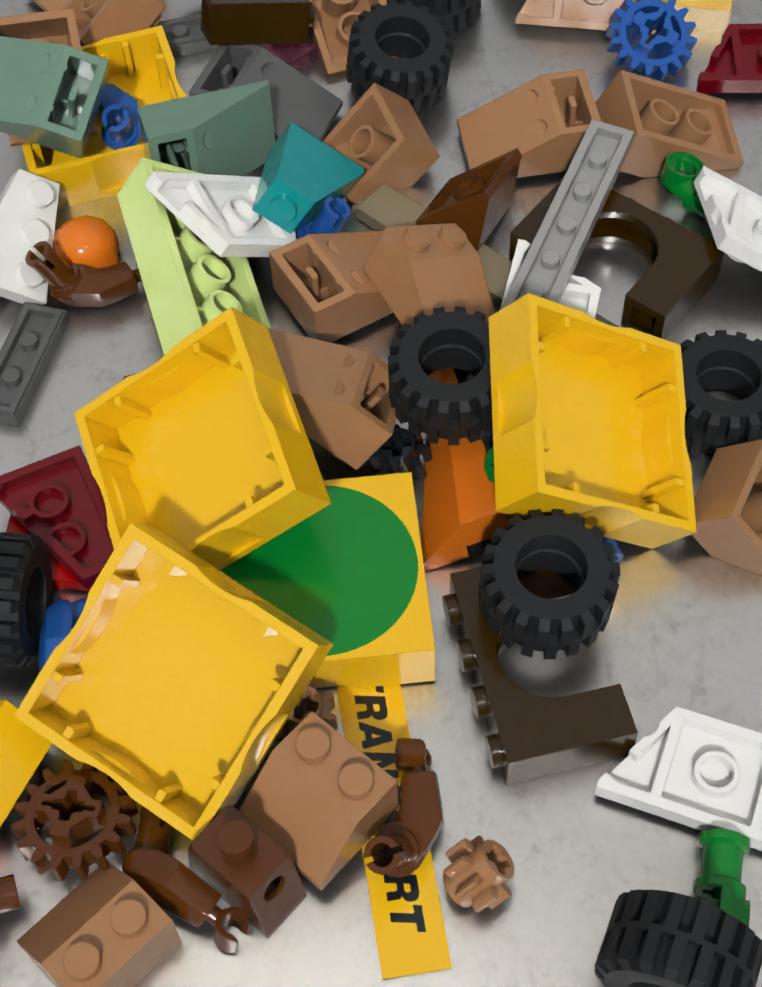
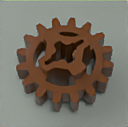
(75, 820)

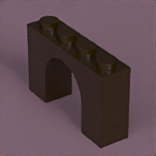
(256, 21)
(679, 260)
(533, 732)

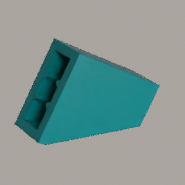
(300, 177)

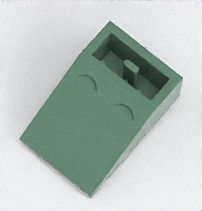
(50, 93)
(211, 131)

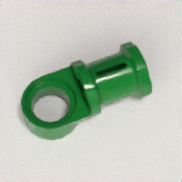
(682, 184)
(723, 871)

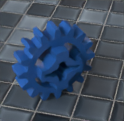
(670, 44)

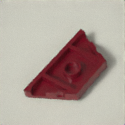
(735, 62)

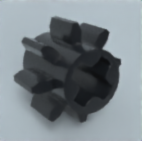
(402, 454)

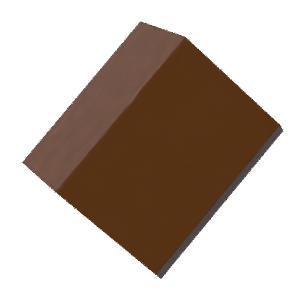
(476, 198)

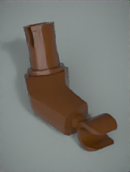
(80, 284)
(410, 835)
(176, 886)

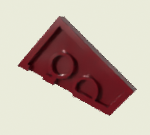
(64, 508)

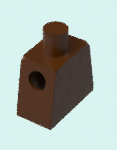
(241, 864)

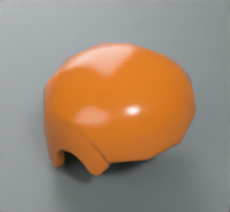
(87, 242)

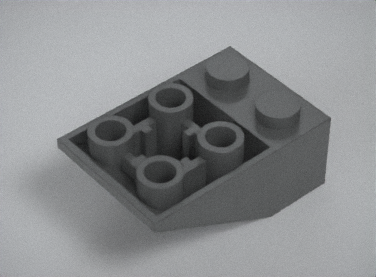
(292, 94)

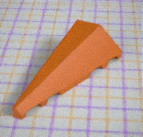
(456, 497)

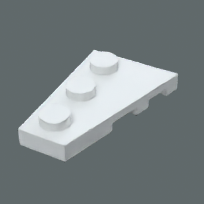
(26, 218)

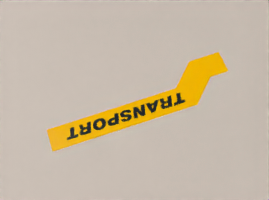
(406, 908)

